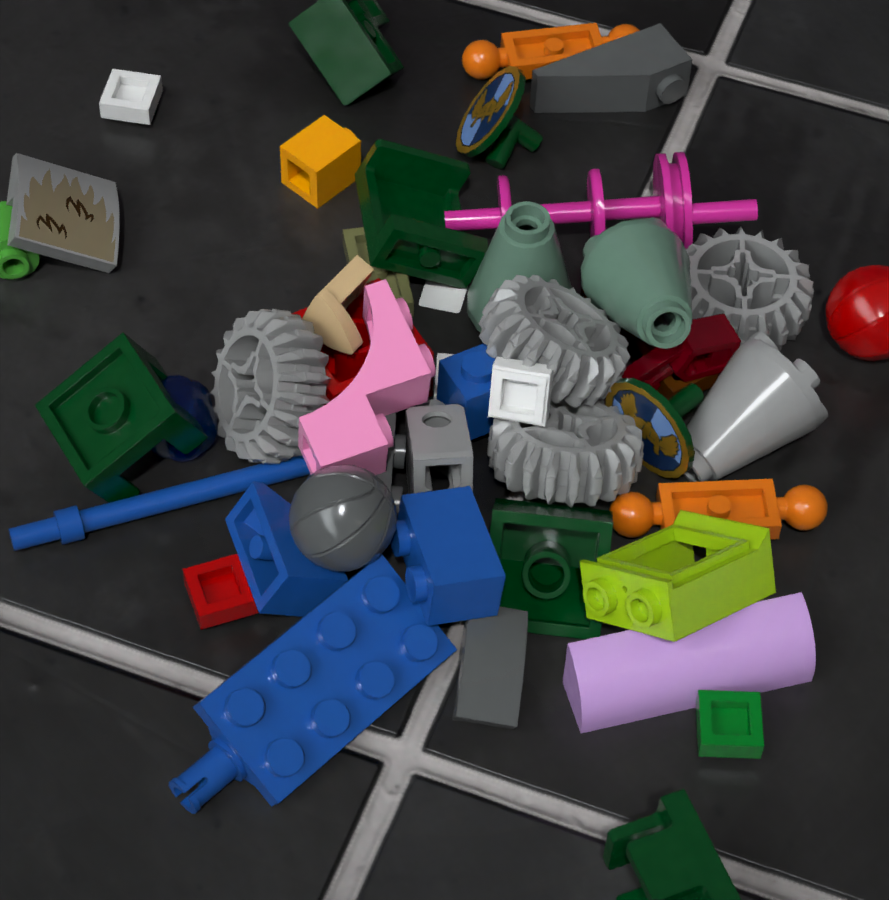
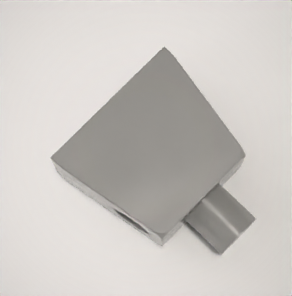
(437, 444)

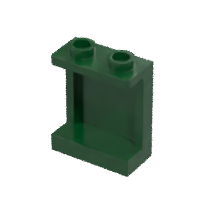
(403, 214)

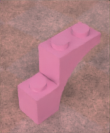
(392, 379)

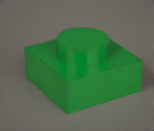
(729, 724)

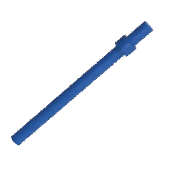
(72, 524)

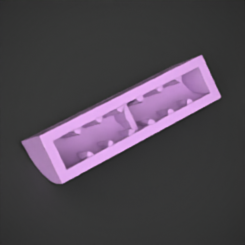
(644, 676)

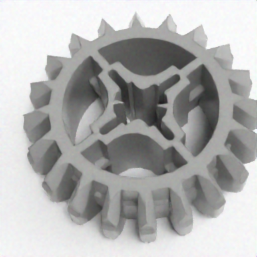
(751, 284)
(556, 328)
(266, 382)
(573, 459)

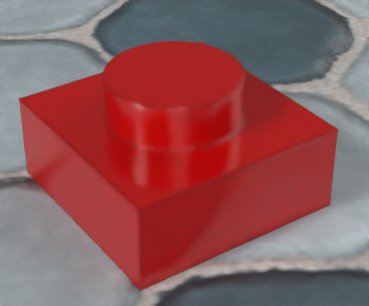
(219, 591)

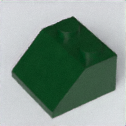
(541, 562)

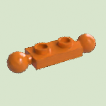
(535, 48)
(736, 500)

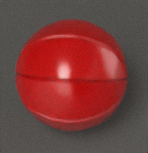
(860, 313)

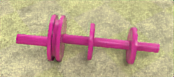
(669, 203)

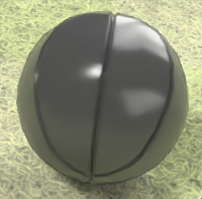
(342, 518)

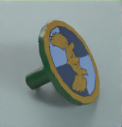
(493, 119)
(665, 437)

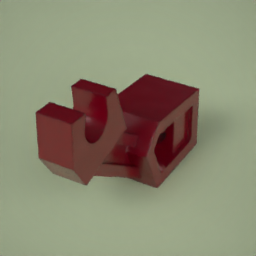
(698, 356)

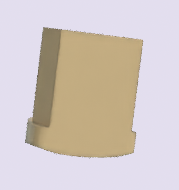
(330, 305)

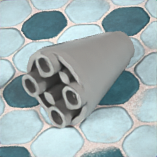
(753, 410)

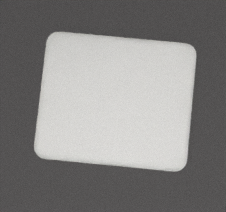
(442, 297)

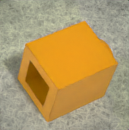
(320, 161)

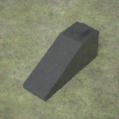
(615, 77)

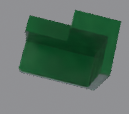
(347, 45)

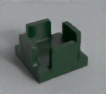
(670, 855)

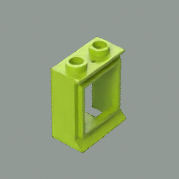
(665, 593)

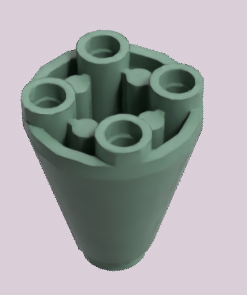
(521, 246)
(641, 280)

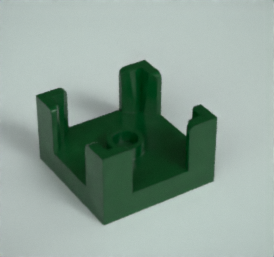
(114, 415)

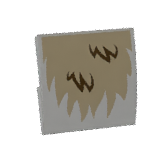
(63, 213)

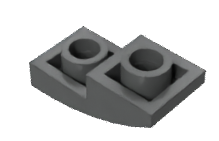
(492, 669)

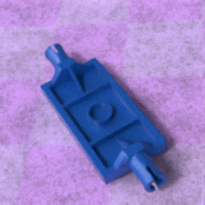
(314, 688)

